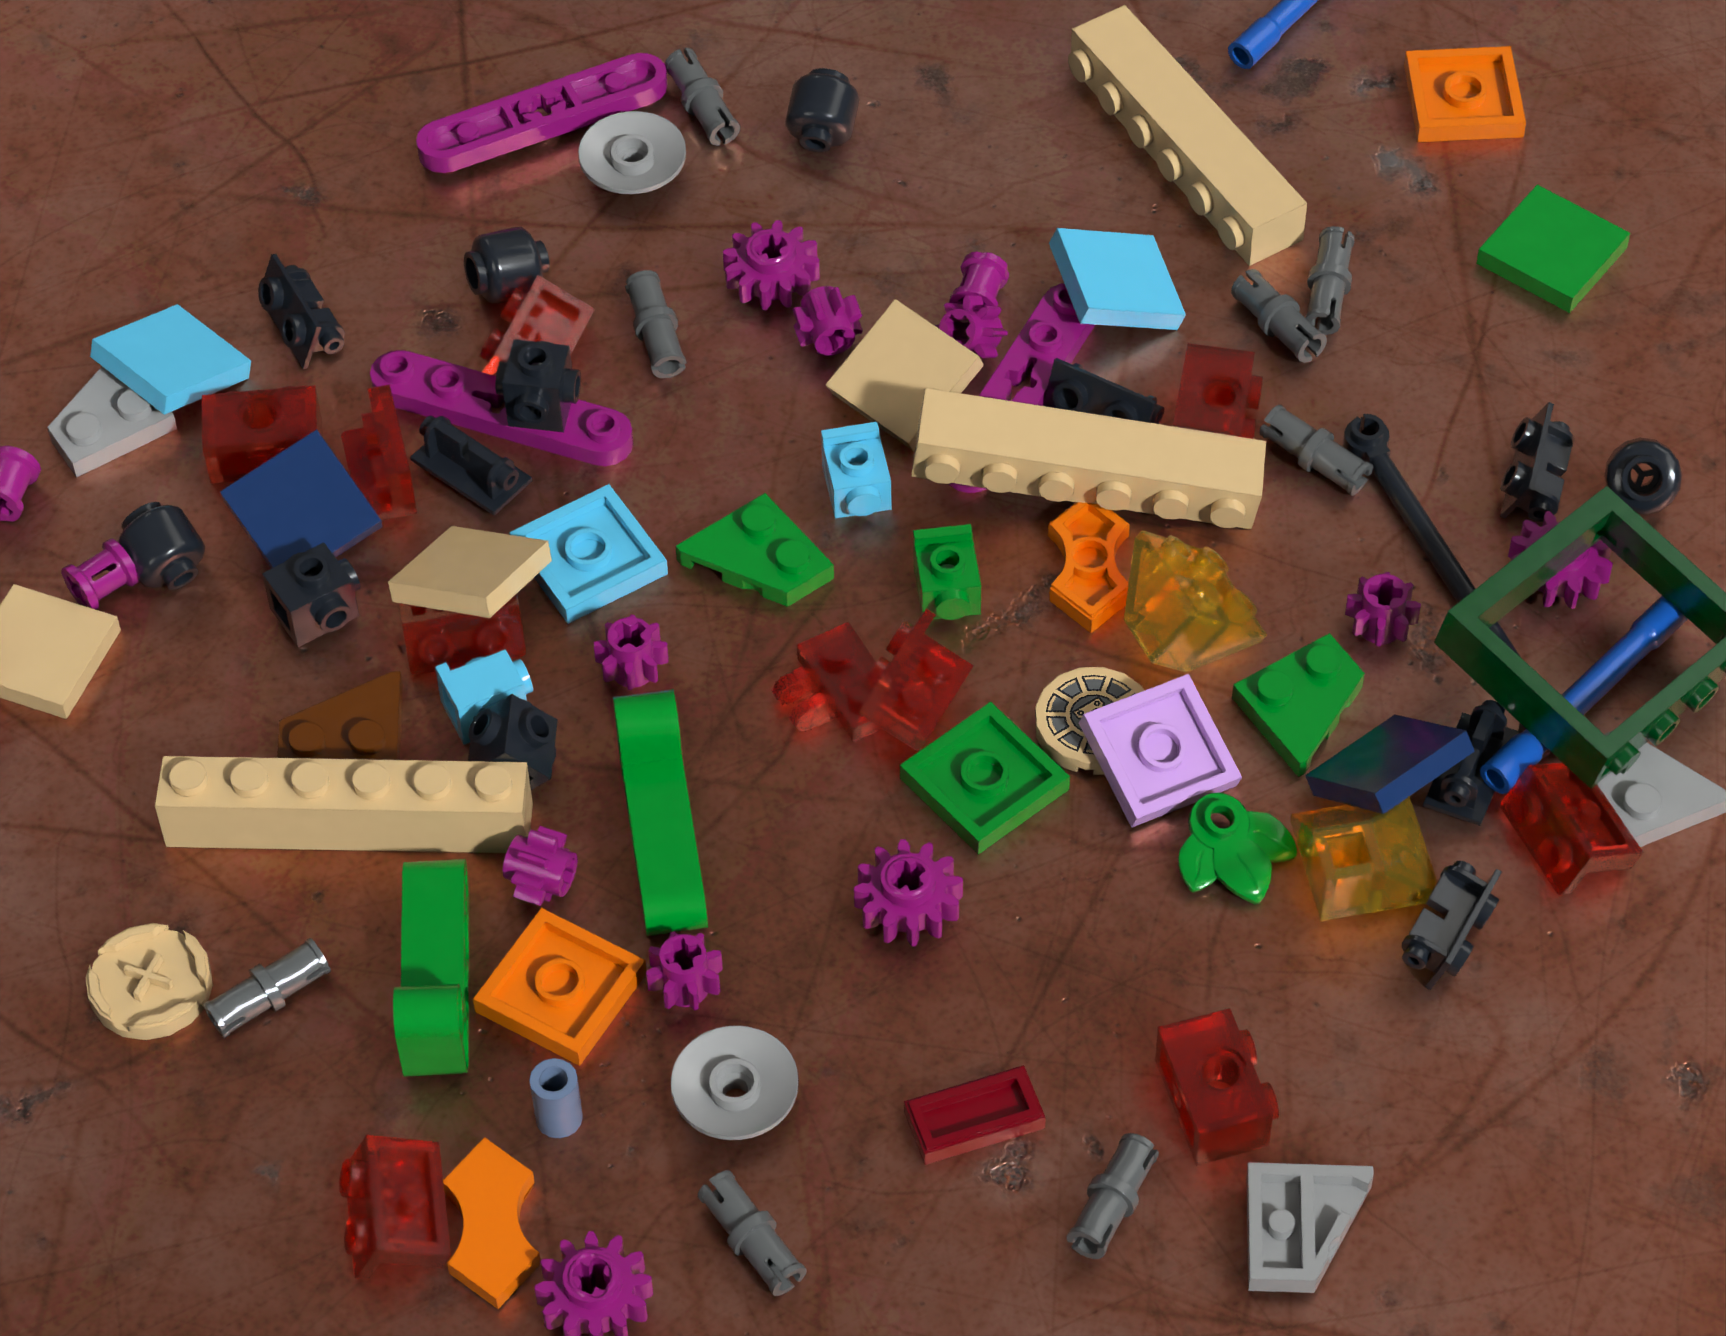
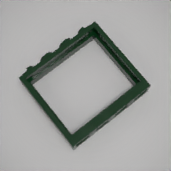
(1531, 698)

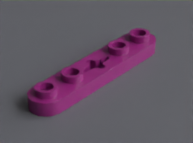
(513, 124)
(1047, 335)
(453, 391)

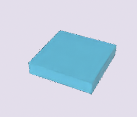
(1117, 279)
(170, 359)
(595, 553)

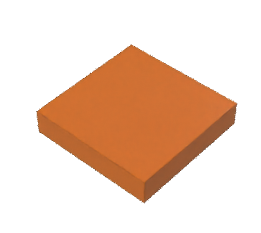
(1464, 94)
(560, 986)

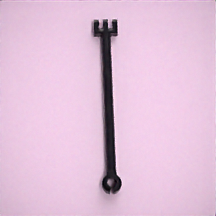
(1369, 441)

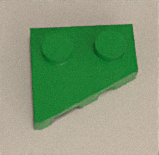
(760, 552)
(1300, 699)

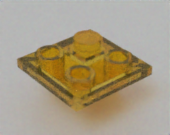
(1186, 604)
(1363, 859)

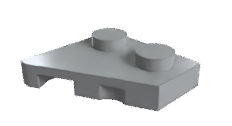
(105, 424)
(1661, 796)
(1299, 1221)

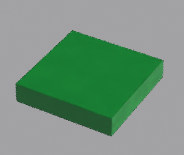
(1553, 248)
(984, 777)

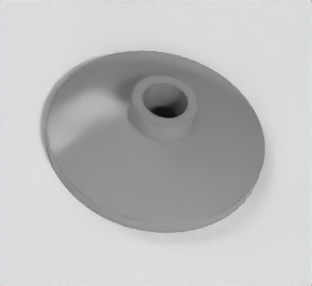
(632, 152)
(734, 1060)

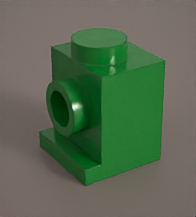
(947, 571)

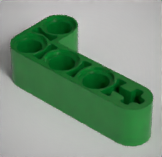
(659, 812)
(434, 988)

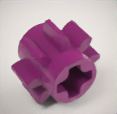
(827, 320)
(974, 325)
(1382, 609)
(631, 652)
(540, 865)
(684, 970)

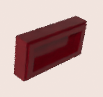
(974, 1115)

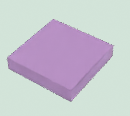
(1159, 750)

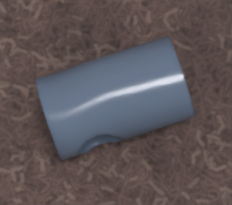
(556, 1098)

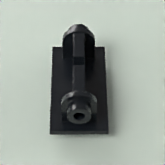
(298, 311)
(1082, 391)
(1538, 448)
(468, 465)
(1461, 789)
(1441, 942)

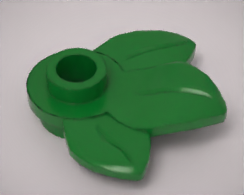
(1236, 854)

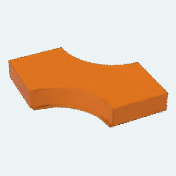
(1090, 582)
(492, 1250)

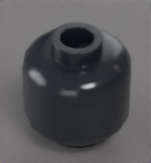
(822, 110)
(504, 262)
(1665, 475)
(162, 545)

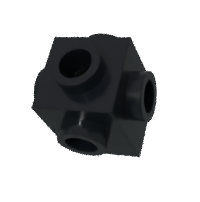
(538, 385)
(312, 593)
(515, 733)

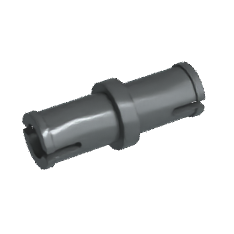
(702, 96)
(1330, 279)
(1279, 315)
(655, 324)
(1316, 449)
(267, 987)
(1112, 1196)
(752, 1233)

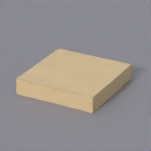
(894, 366)
(470, 571)
(50, 649)

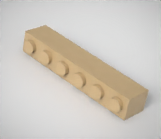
(1187, 135)
(1089, 459)
(343, 804)

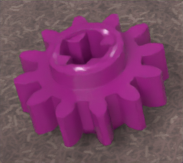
(771, 264)
(1580, 576)
(908, 892)
(573, 1292)

